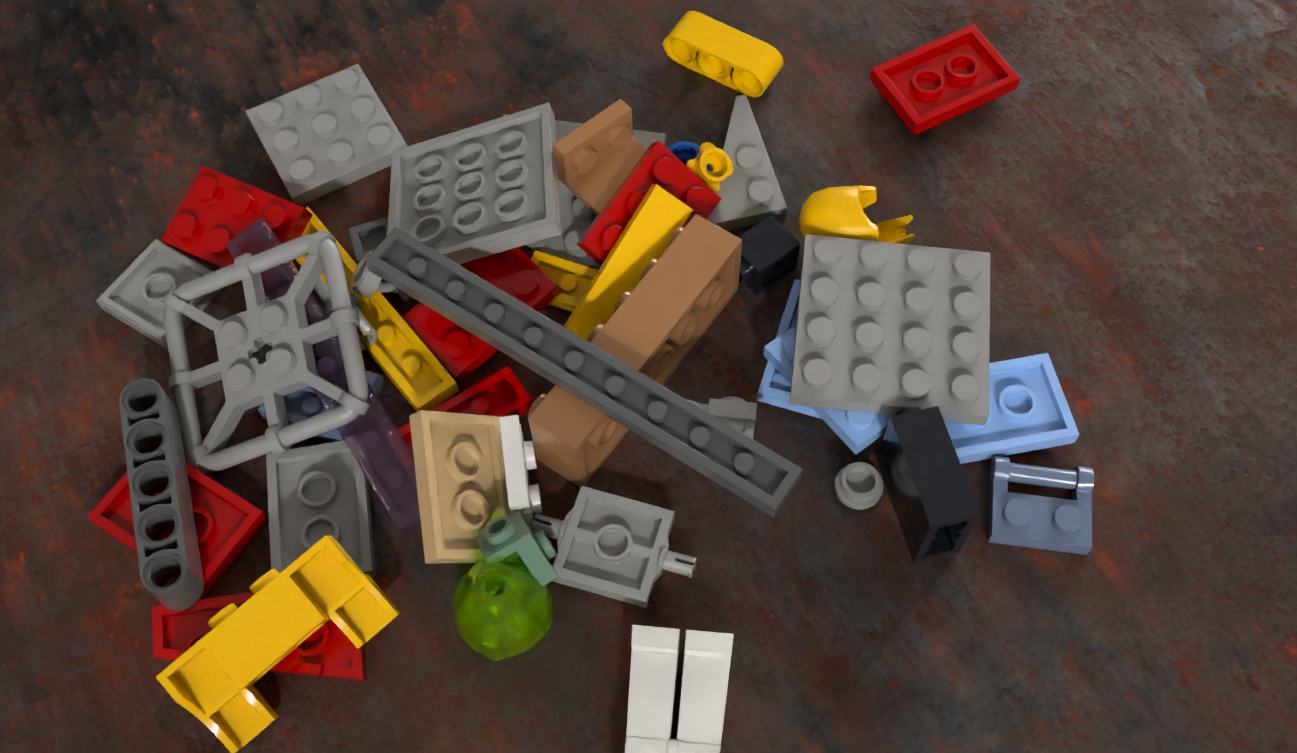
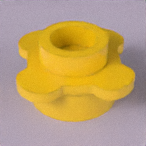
(719, 162)

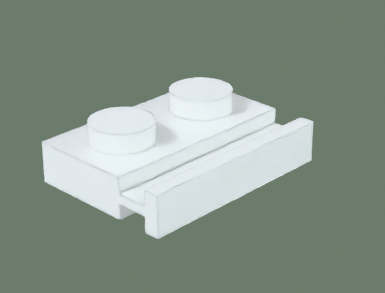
(518, 459)

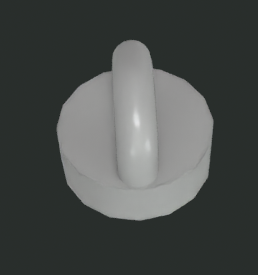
(366, 282)

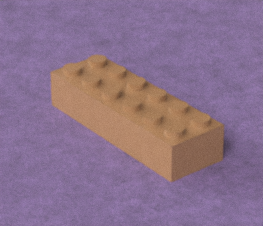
(648, 332)

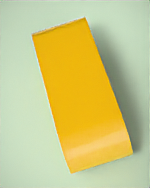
(723, 53)

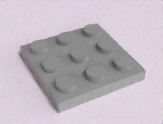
(326, 134)

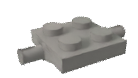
(613, 546)

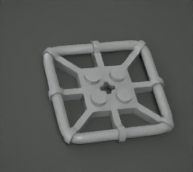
(287, 367)

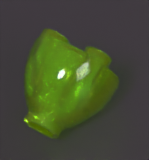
(506, 622)

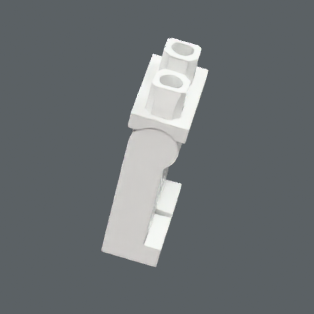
(654, 684)

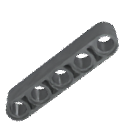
(168, 510)

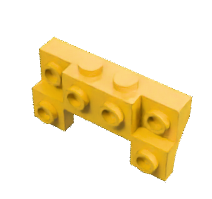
(246, 642)

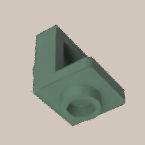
(514, 534)

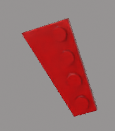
(322, 654)

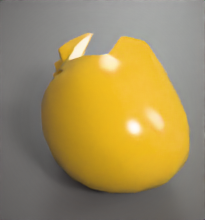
(841, 215)

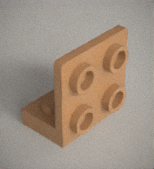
(599, 156)

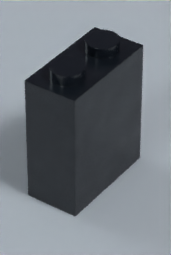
(926, 483)

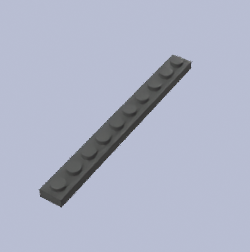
(587, 372)

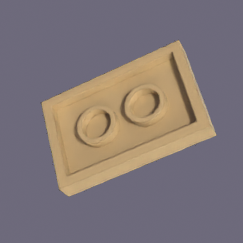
(457, 482)

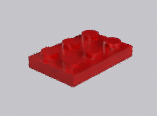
(944, 79)
(655, 167)
(221, 209)
(460, 349)
(221, 522)

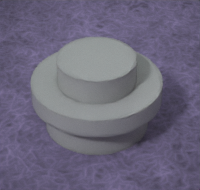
(858, 485)

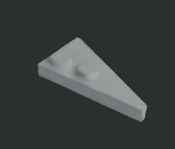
(752, 188)

